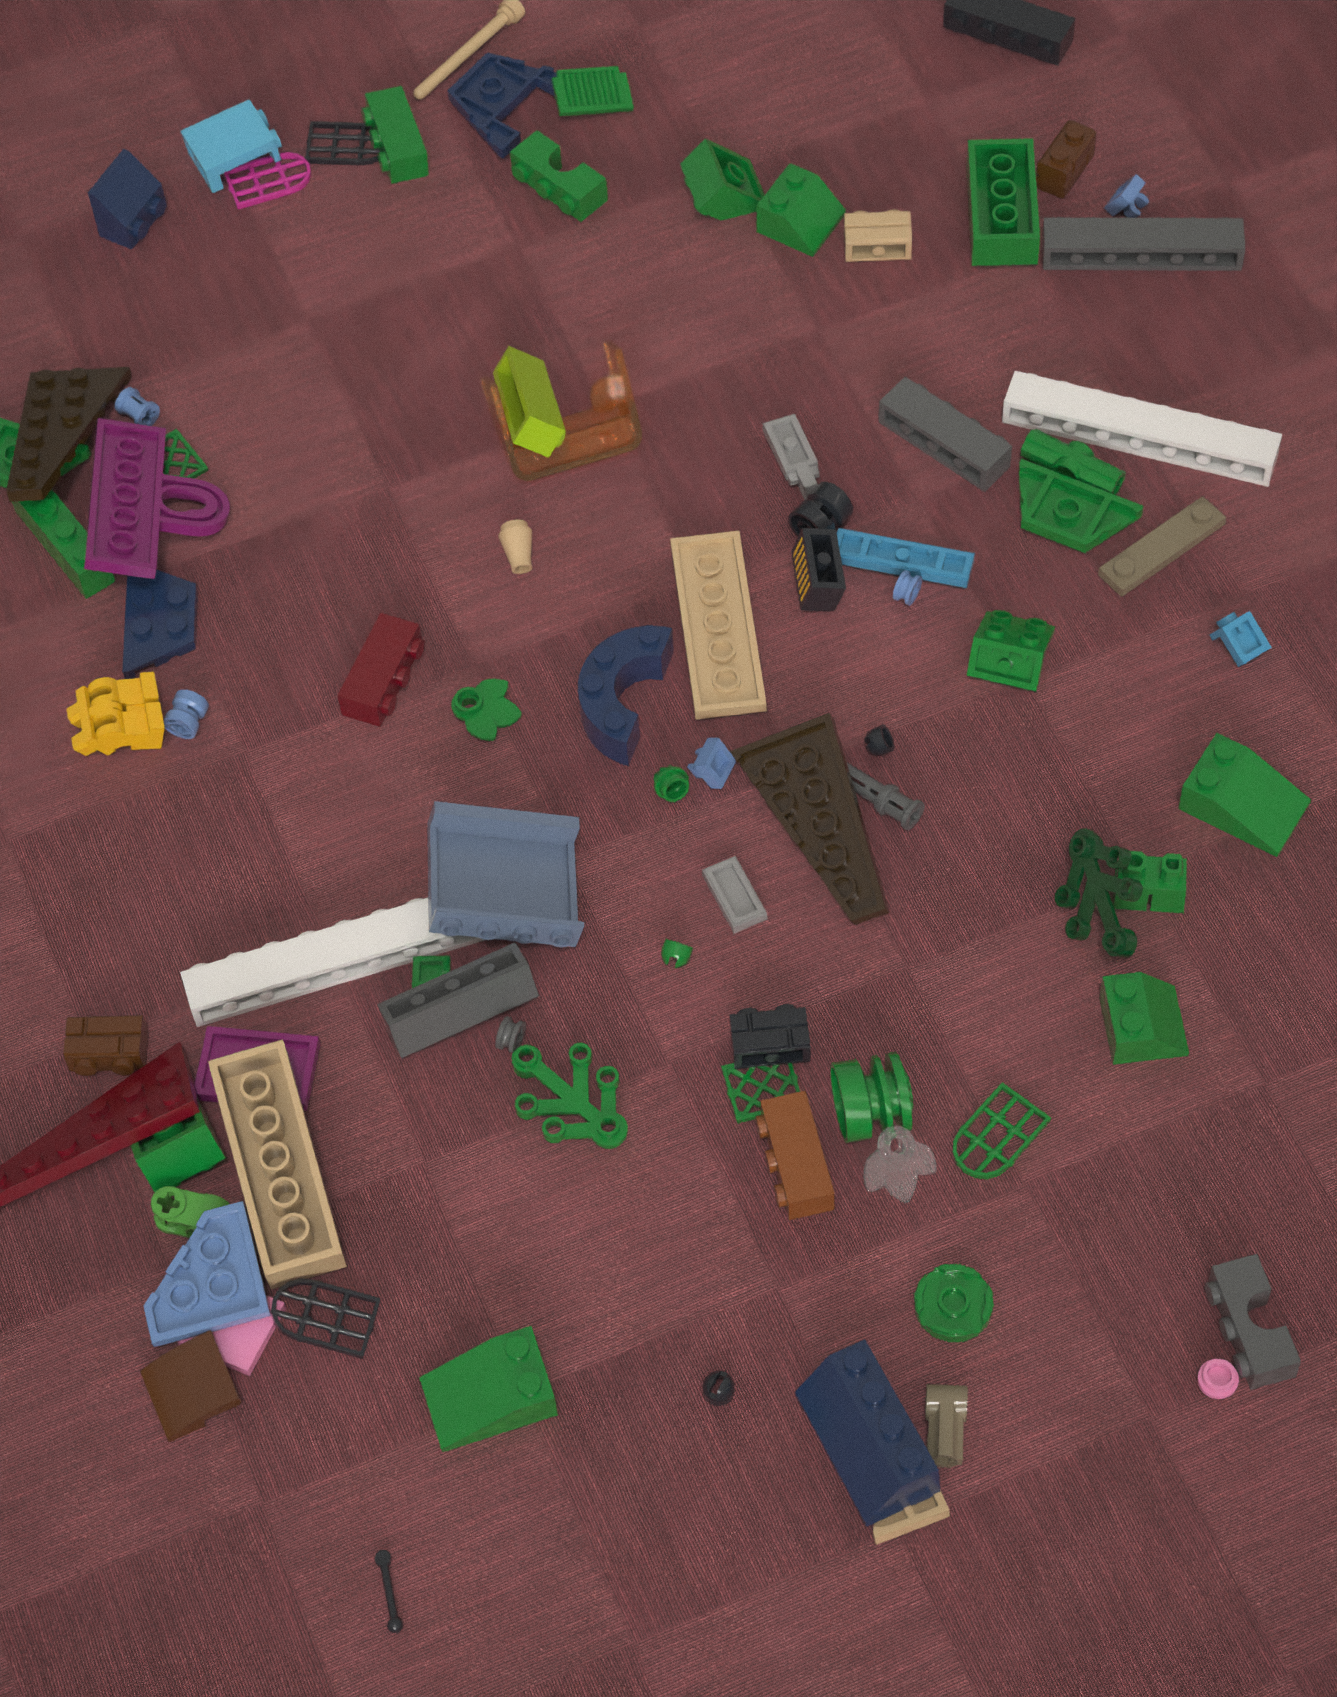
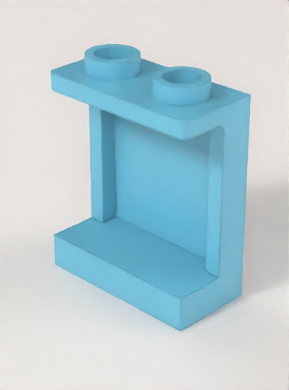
(230, 141)

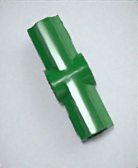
(1072, 460)

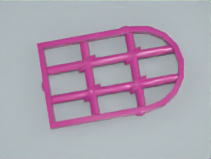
(260, 188)

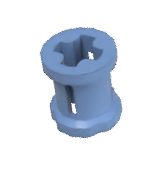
(137, 407)

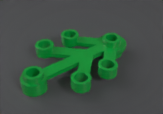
(571, 1100)

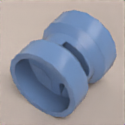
(186, 711)

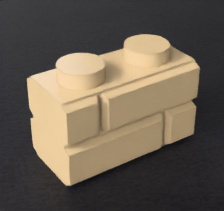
(877, 236)

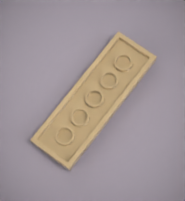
(718, 625)

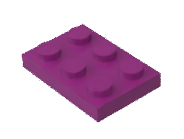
(223, 1041)

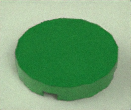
(953, 1303)

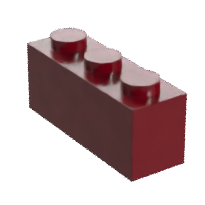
(381, 670)

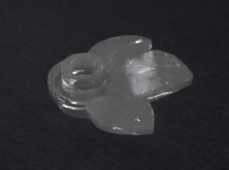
(898, 1169)

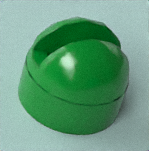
(677, 950)

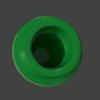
(671, 783)

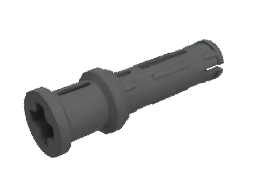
(887, 799)

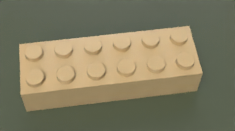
(277, 1164)

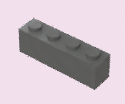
(945, 434)
(458, 1000)

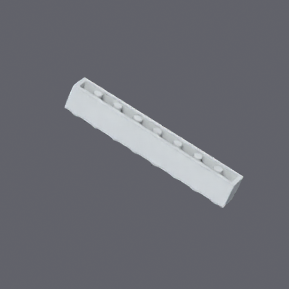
(1141, 428)
(314, 961)

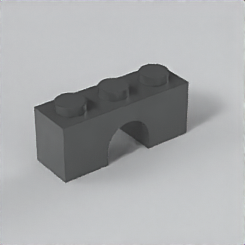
(1261, 1353)

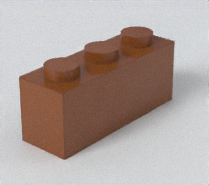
(795, 1155)

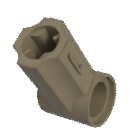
(946, 1417)

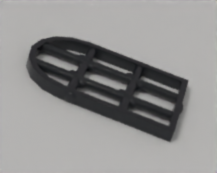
(336, 150)
(341, 1309)

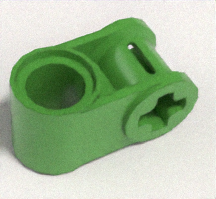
(187, 1211)

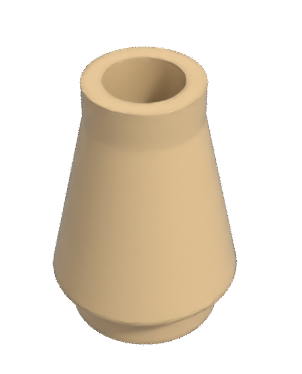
(517, 544)

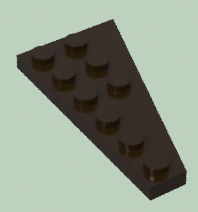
(55, 418)
(813, 797)

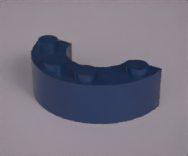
(609, 670)

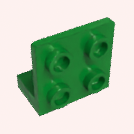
(1010, 649)

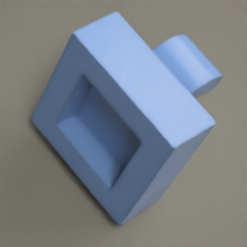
(1126, 197)
(713, 763)

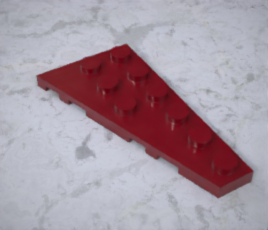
(127, 1113)

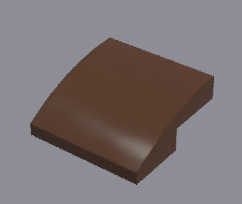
(189, 1386)

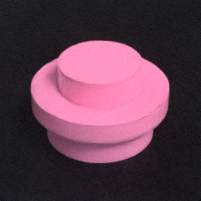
(1218, 1379)

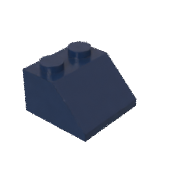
(126, 201)

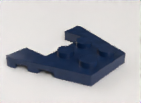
(492, 91)

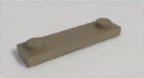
(1162, 546)

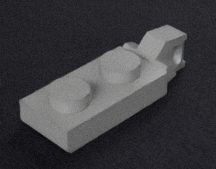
(793, 452)

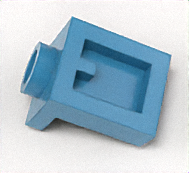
(1241, 637)

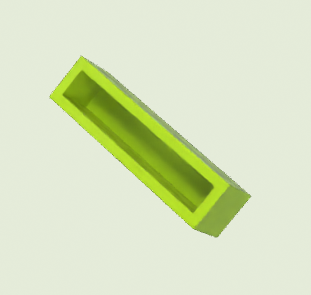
(529, 402)

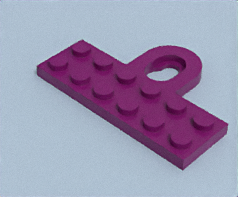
(129, 499)

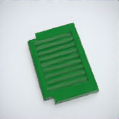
(591, 91)

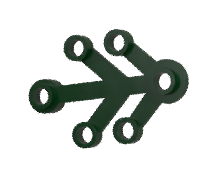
(1085, 851)

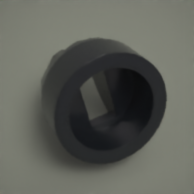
(879, 741)
(725, 1392)

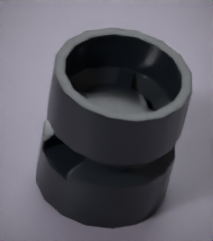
(824, 509)

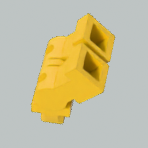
(117, 715)

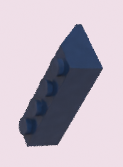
(867, 1434)

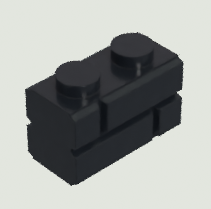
(770, 1036)

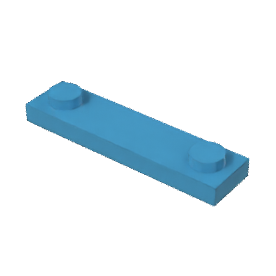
(896, 555)

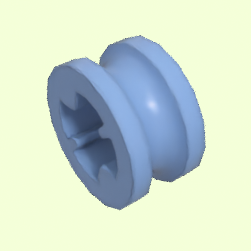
(907, 587)

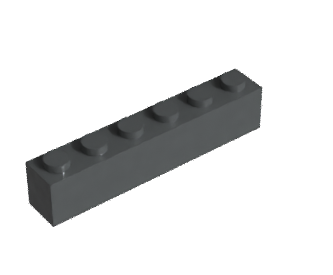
(1143, 244)

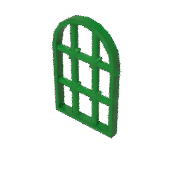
(1012, 1130)

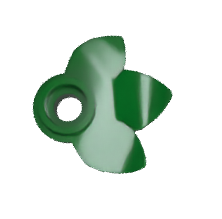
(489, 708)

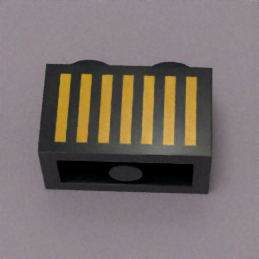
(818, 569)

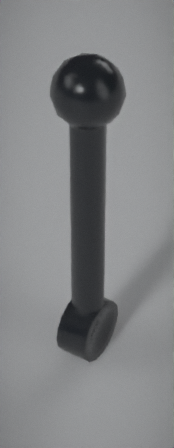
(383, 1561)

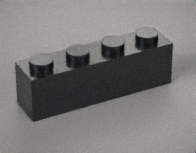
(1013, 26)

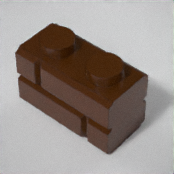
(1065, 159)
(106, 1044)

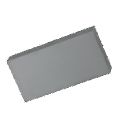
(734, 894)

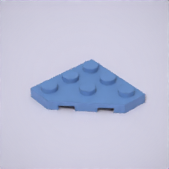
(210, 1280)

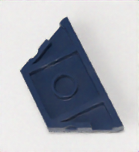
(158, 621)

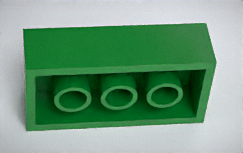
(1002, 202)

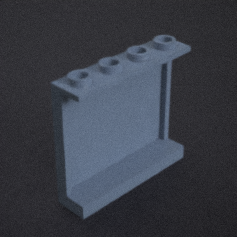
(502, 874)

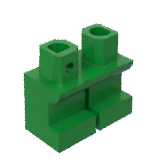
(1161, 879)

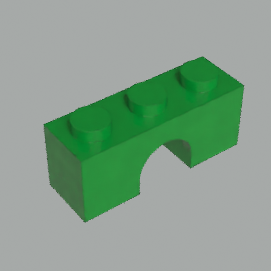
(574, 191)

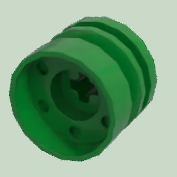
(871, 1097)

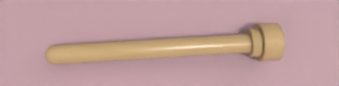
(509, 12)

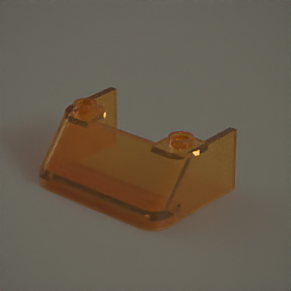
(590, 435)

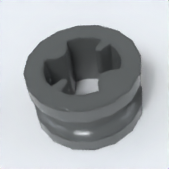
(510, 1034)

